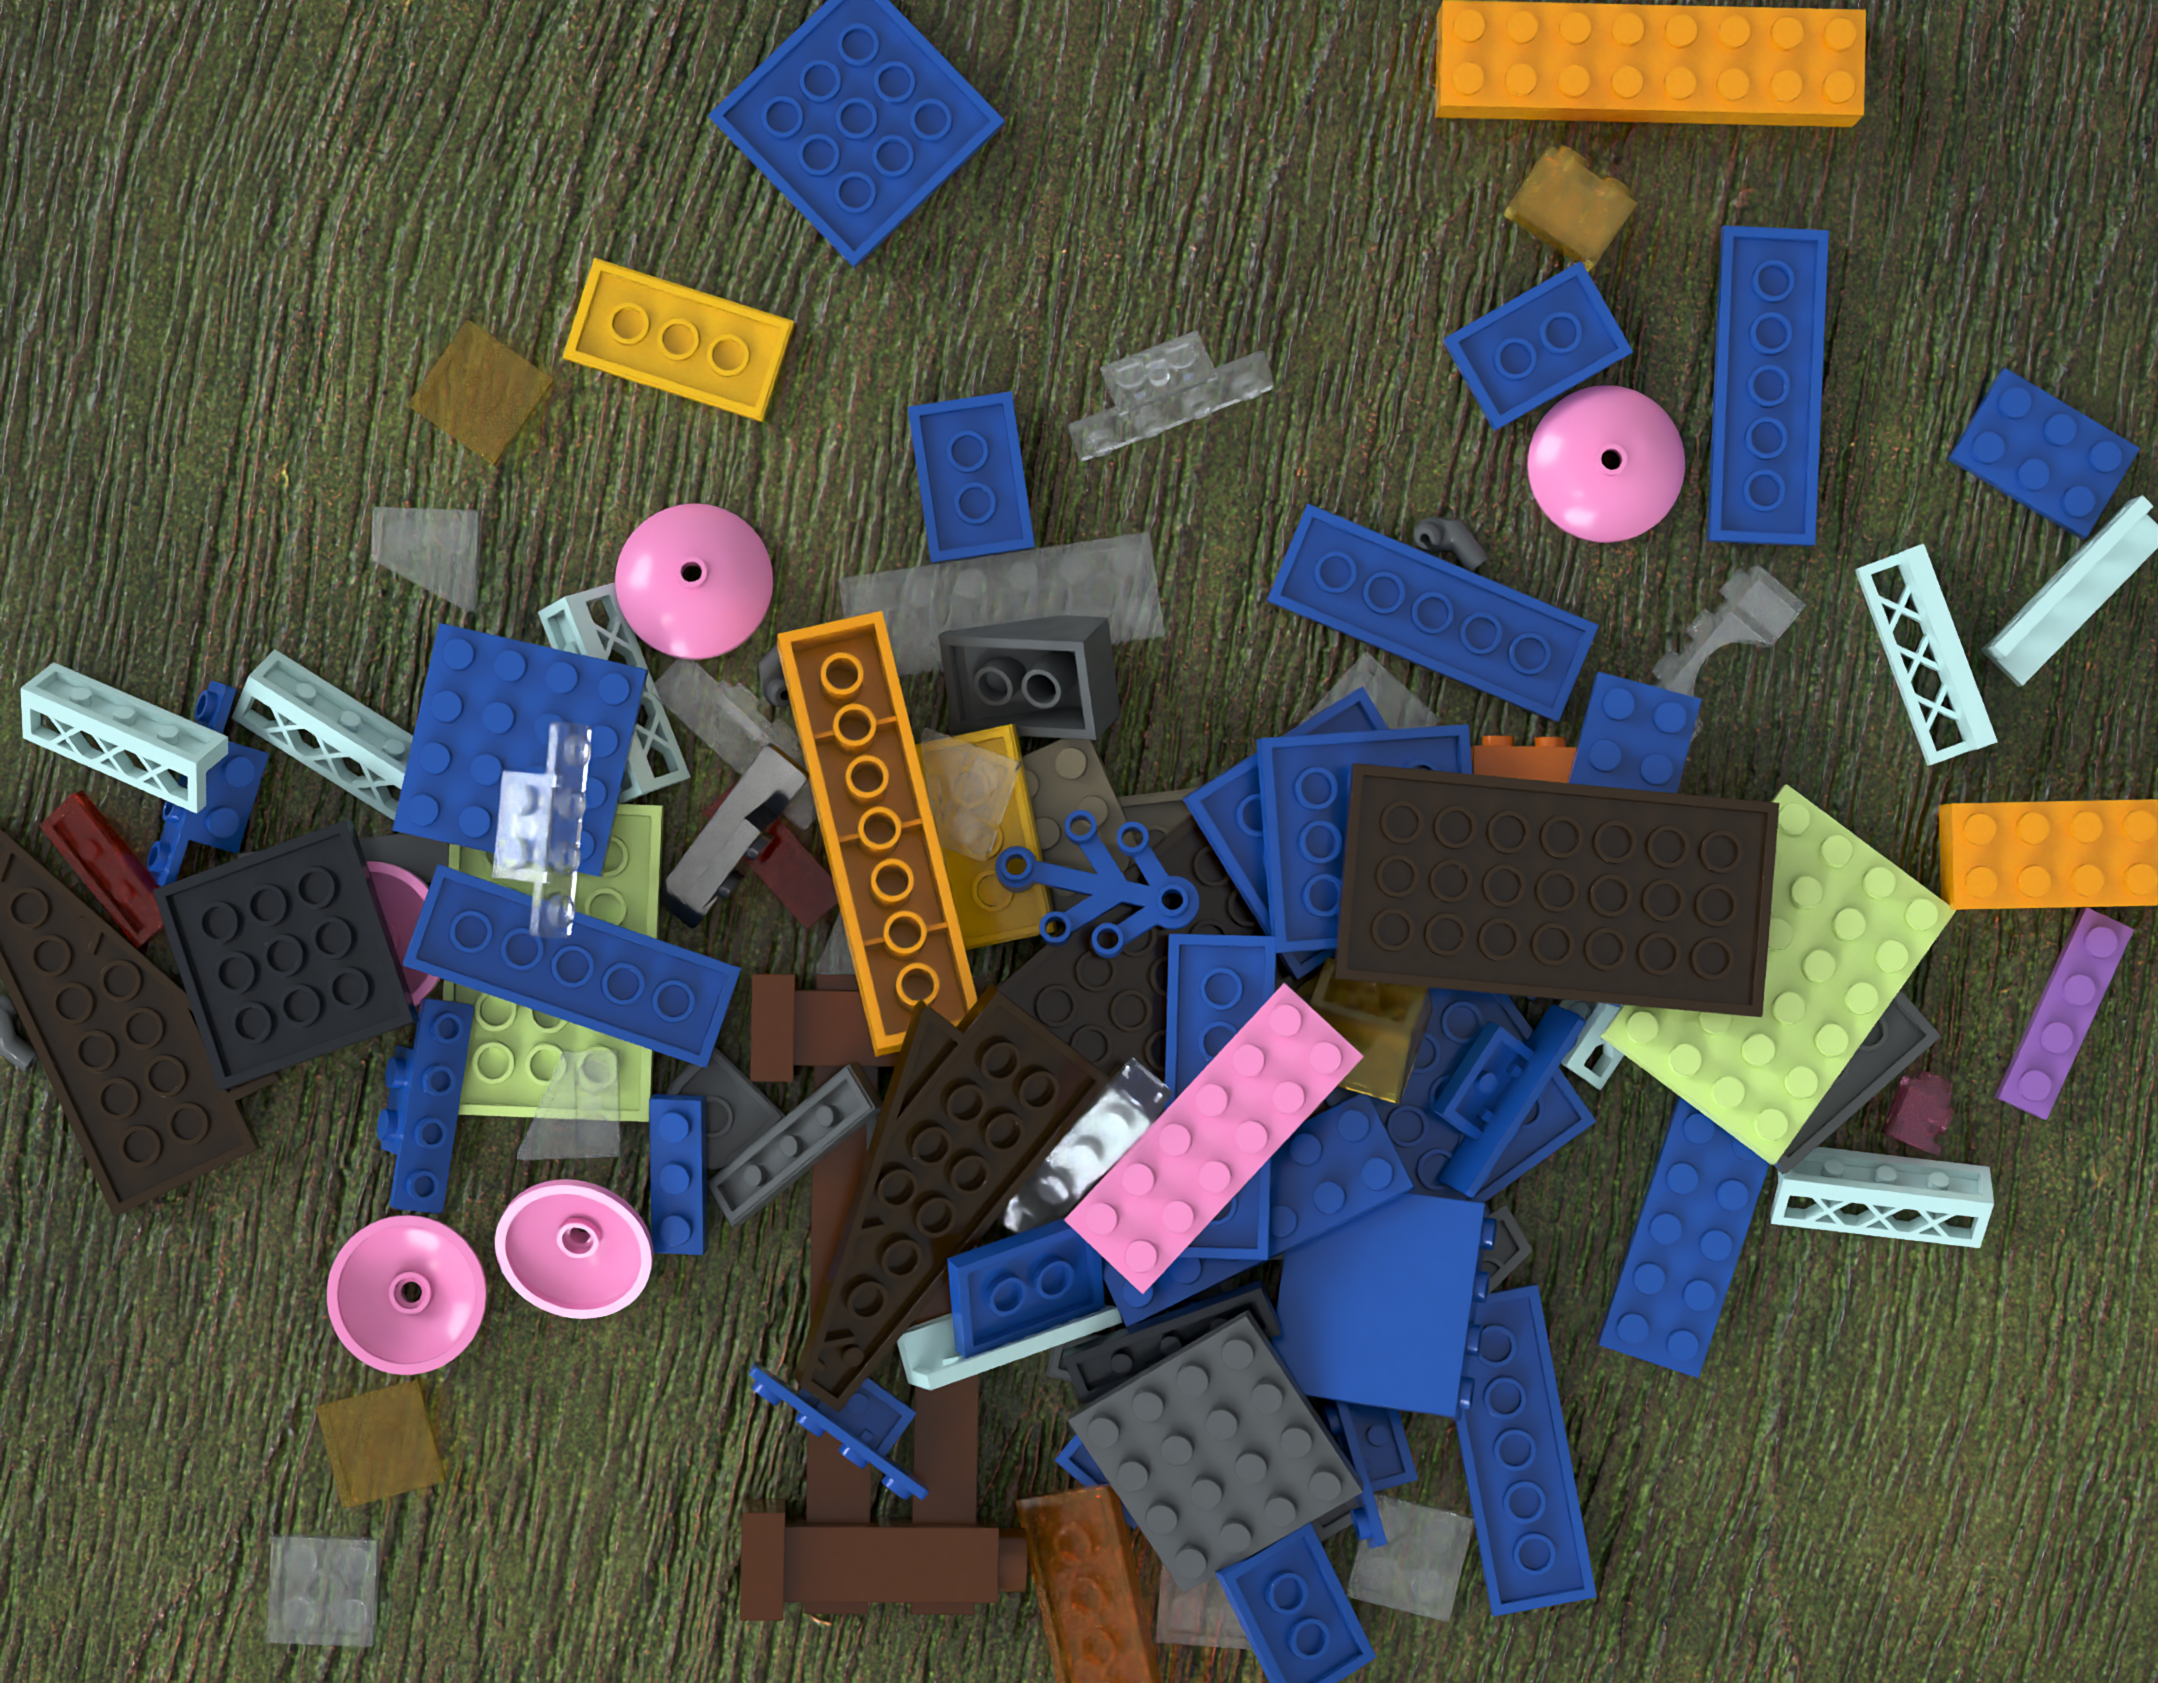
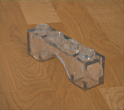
(1753, 613)
(1089, 1148)

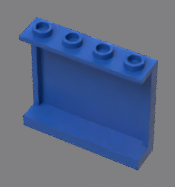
(1389, 1306)

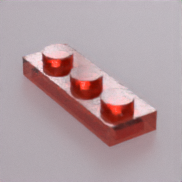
(106, 866)
(791, 872)

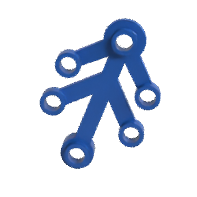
(1106, 888)

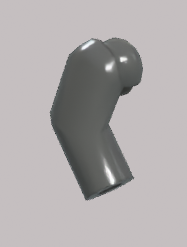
(1450, 535)
(772, 678)
(13, 1046)

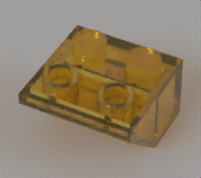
(1571, 206)
(1381, 1023)

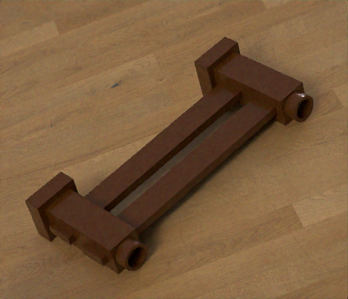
(837, 1552)

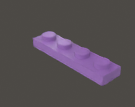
(2064, 1013)

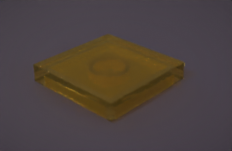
(481, 392)
(381, 1443)

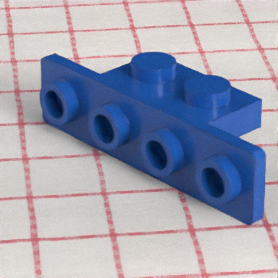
(229, 795)
(1498, 1089)
(425, 1104)
(865, 1425)
(1378, 1453)

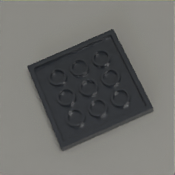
(285, 955)

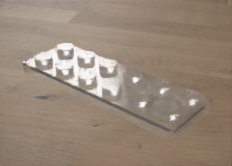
(1075, 579)

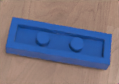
(678, 1174)

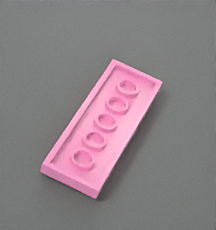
(1213, 1138)

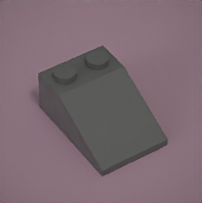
(1034, 673)

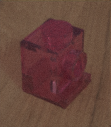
(1920, 1112)

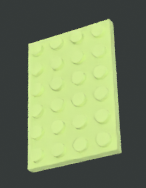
(1837, 955)
(517, 1047)

